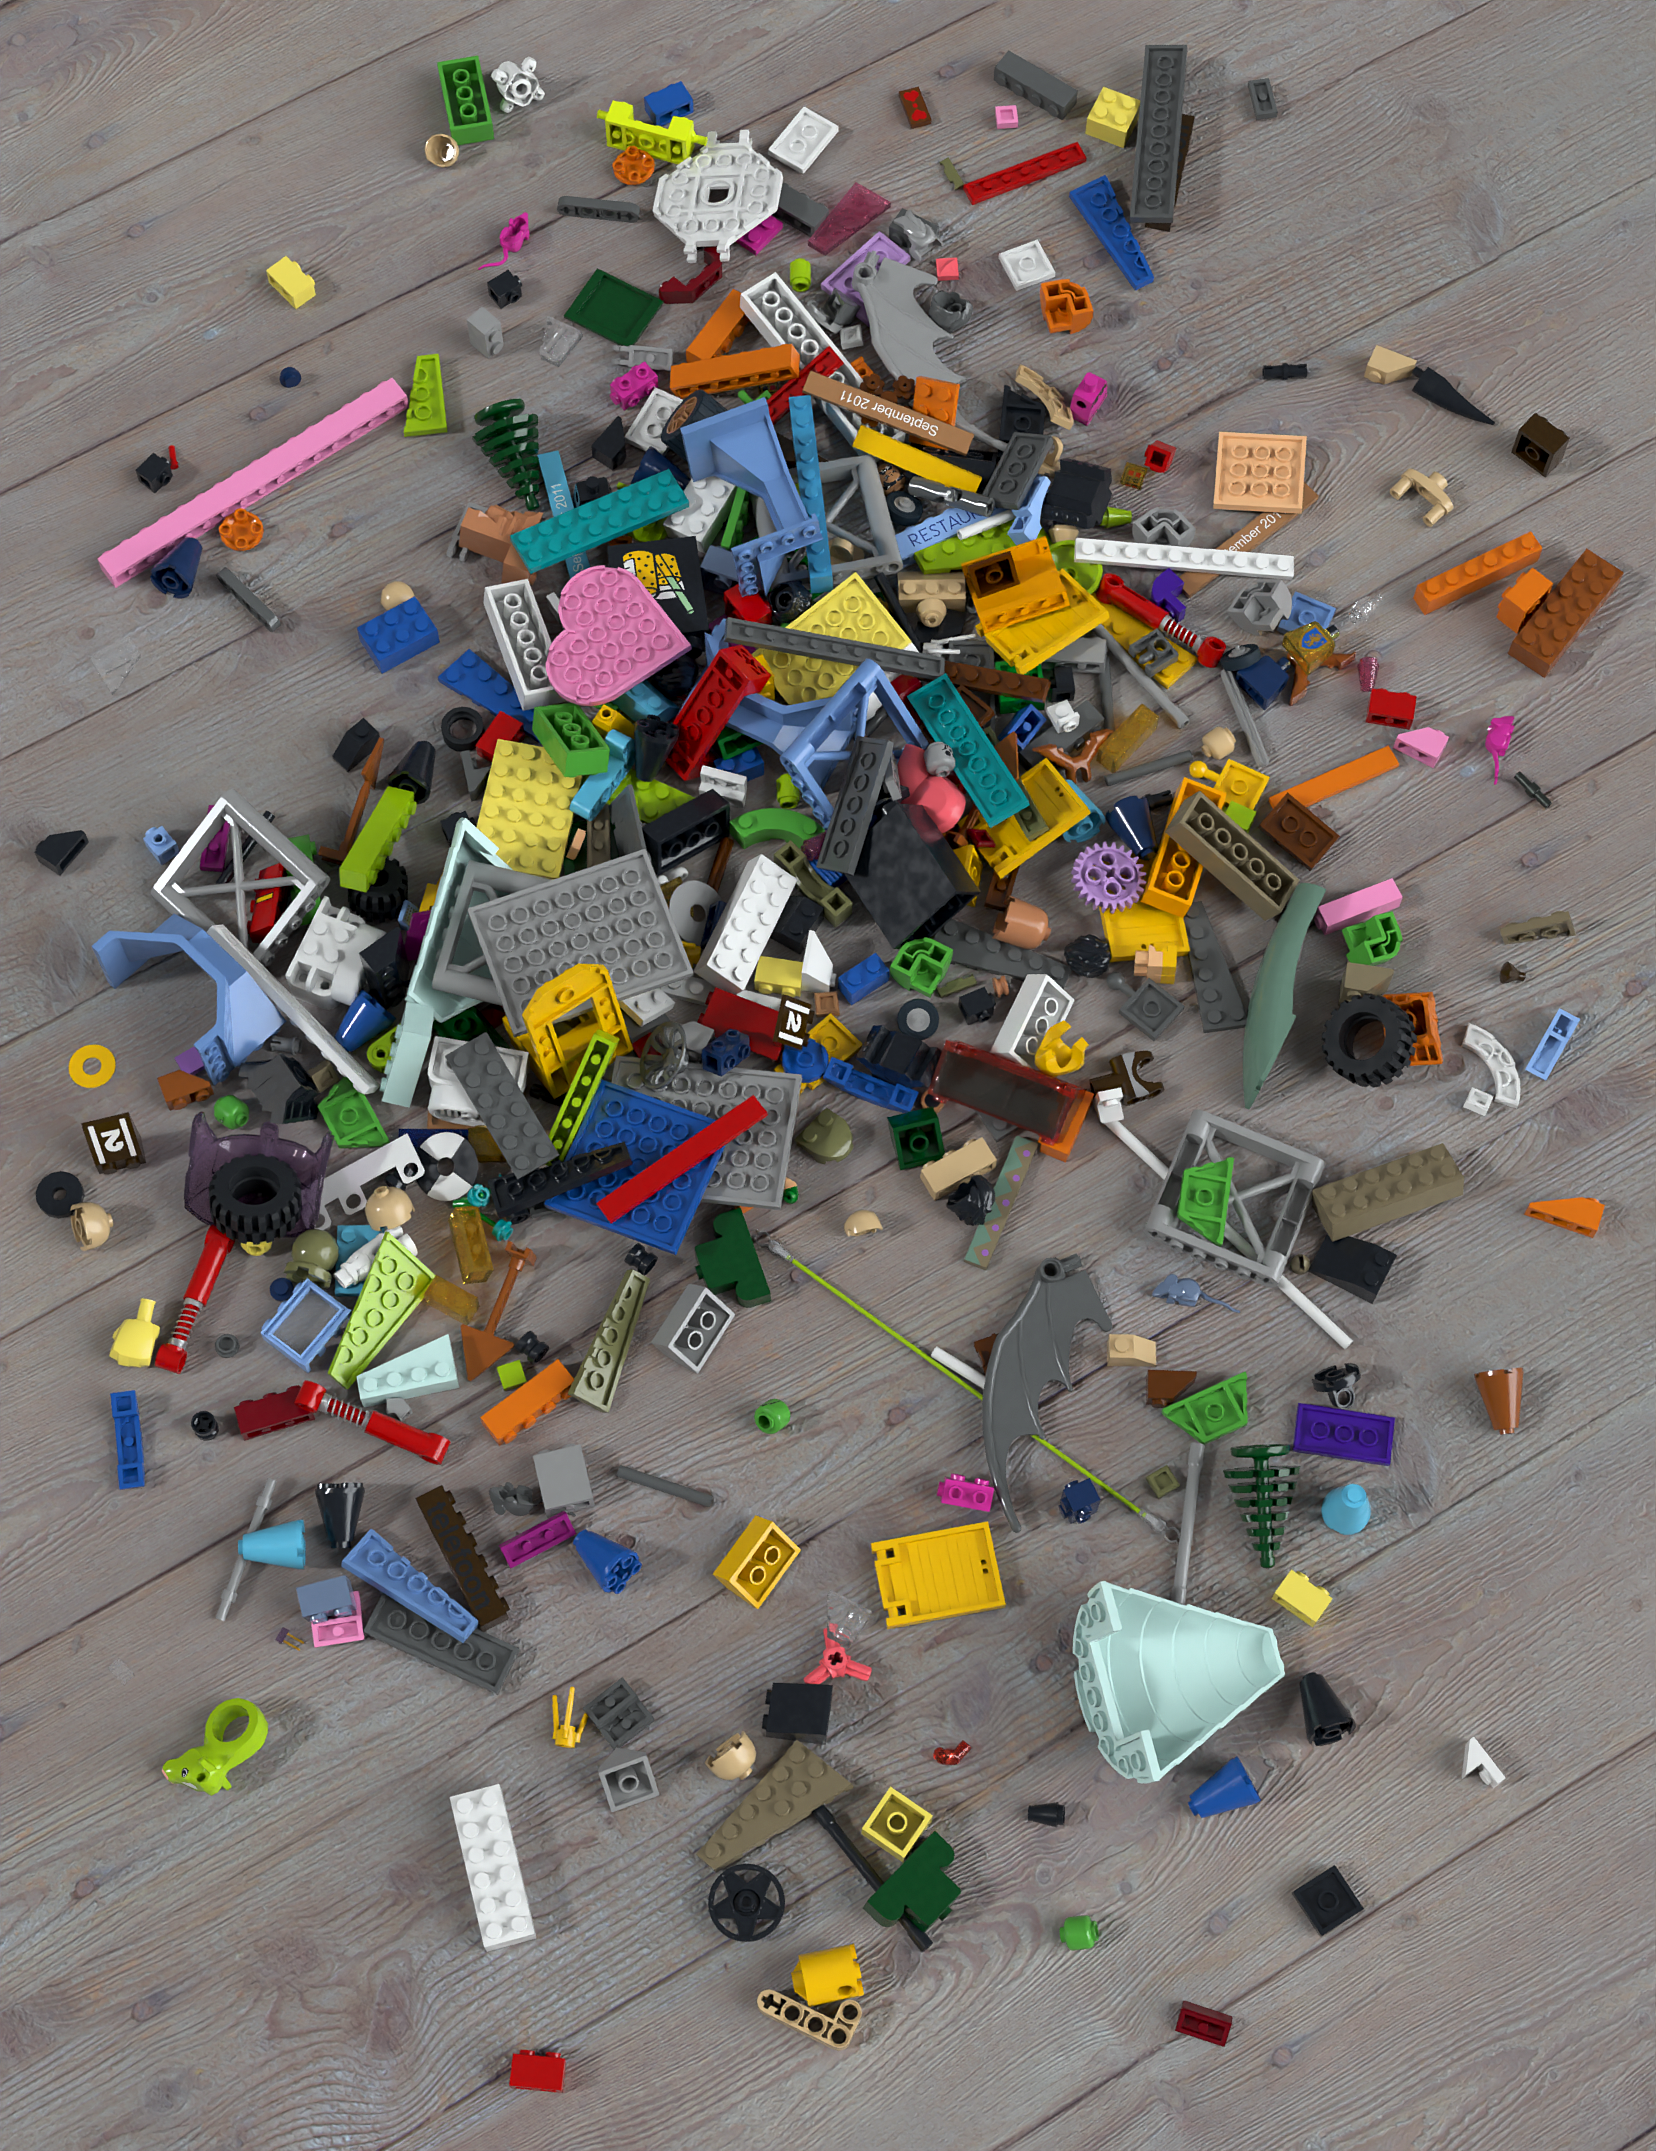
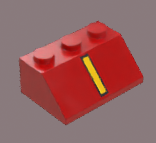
(268, 904)

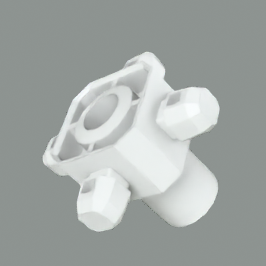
(517, 84)

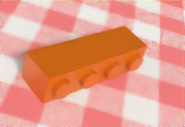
(719, 331)
(528, 1403)

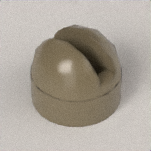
(1295, 1266)

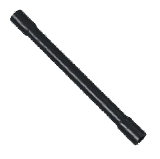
(829, 1823)

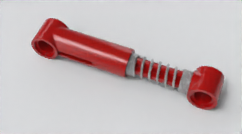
(1115, 592)
(217, 1246)
(428, 1446)

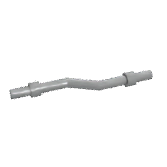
(229, 1594)

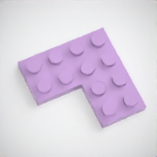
(842, 276)

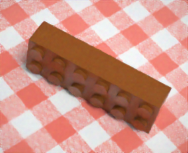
(1565, 613)

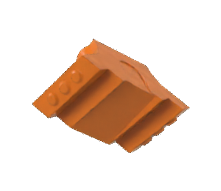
(1424, 1017)

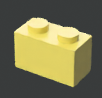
(291, 282)
(778, 976)
(1302, 1597)

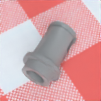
(291, 1045)

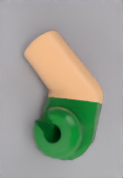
(790, 1192)

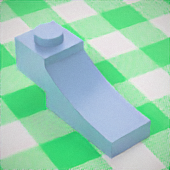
(1027, 520)
(1552, 1044)

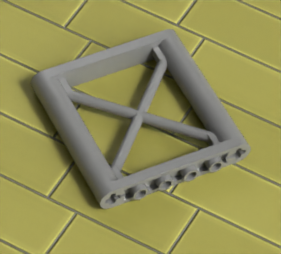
(885, 552)
(241, 814)
(456, 978)
(1304, 1178)

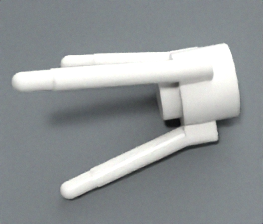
(936, 648)

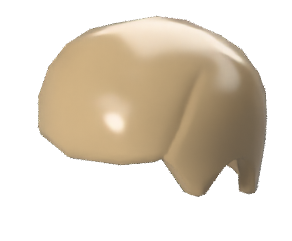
(441, 150)
(395, 594)
(862, 1223)

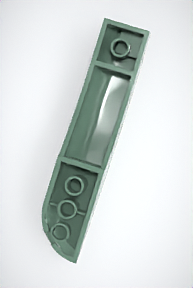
(1272, 993)

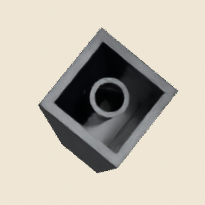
(798, 1712)

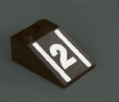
(792, 1024)
(114, 1143)

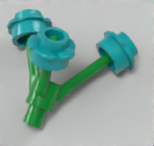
(478, 1197)

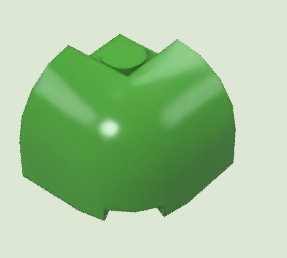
(1374, 940)
(921, 965)

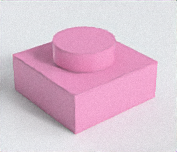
(1006, 117)

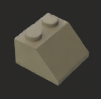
(1363, 979)

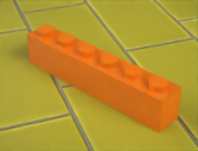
(735, 371)
(1477, 573)

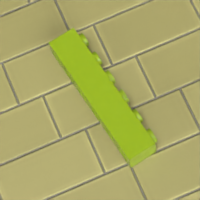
(377, 839)
(582, 1092)

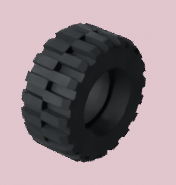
(1392, 1055)
(259, 1221)

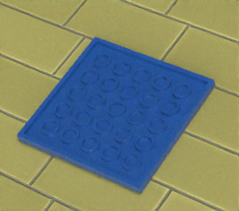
(650, 1132)

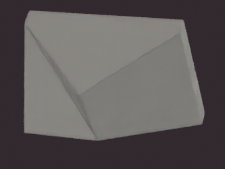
(627, 1778)

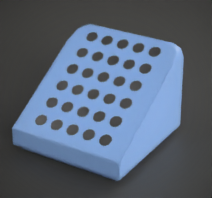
(406, 914)

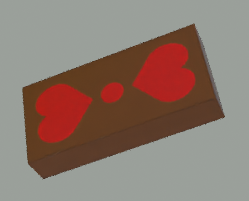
(915, 107)

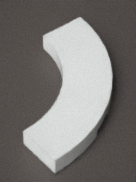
(1498, 1060)

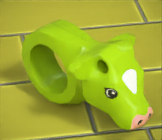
(206, 1766)

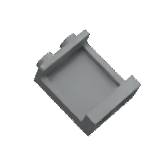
(563, 1480)

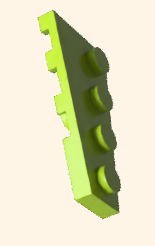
(426, 404)

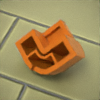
(1065, 306)

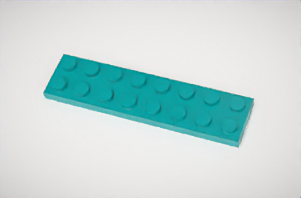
(599, 521)
(976, 759)

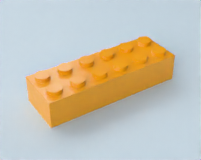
(1174, 871)

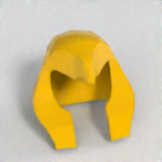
(1055, 1056)

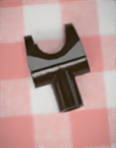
(1125, 1076)

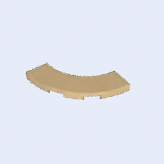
(1050, 396)

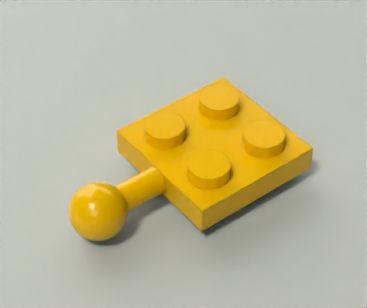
(1238, 781)

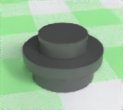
(227, 1345)

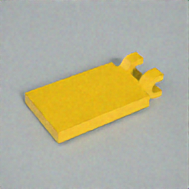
(837, 1041)

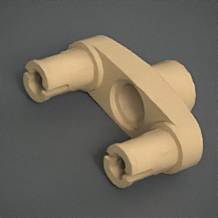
(1430, 488)

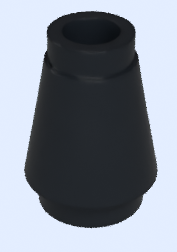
(1047, 1814)

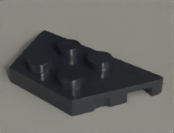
(1019, 415)

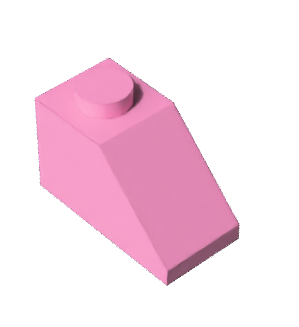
(1422, 744)

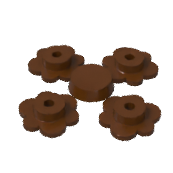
(877, 390)

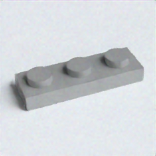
(891, 779)

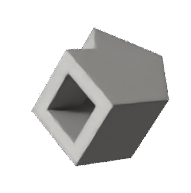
(398, 1408)

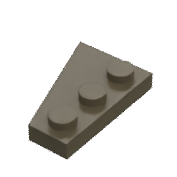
(1546, 927)

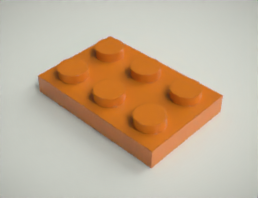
(937, 400)

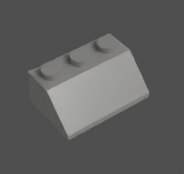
(693, 1327)

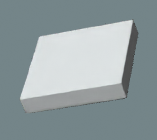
(1026, 265)

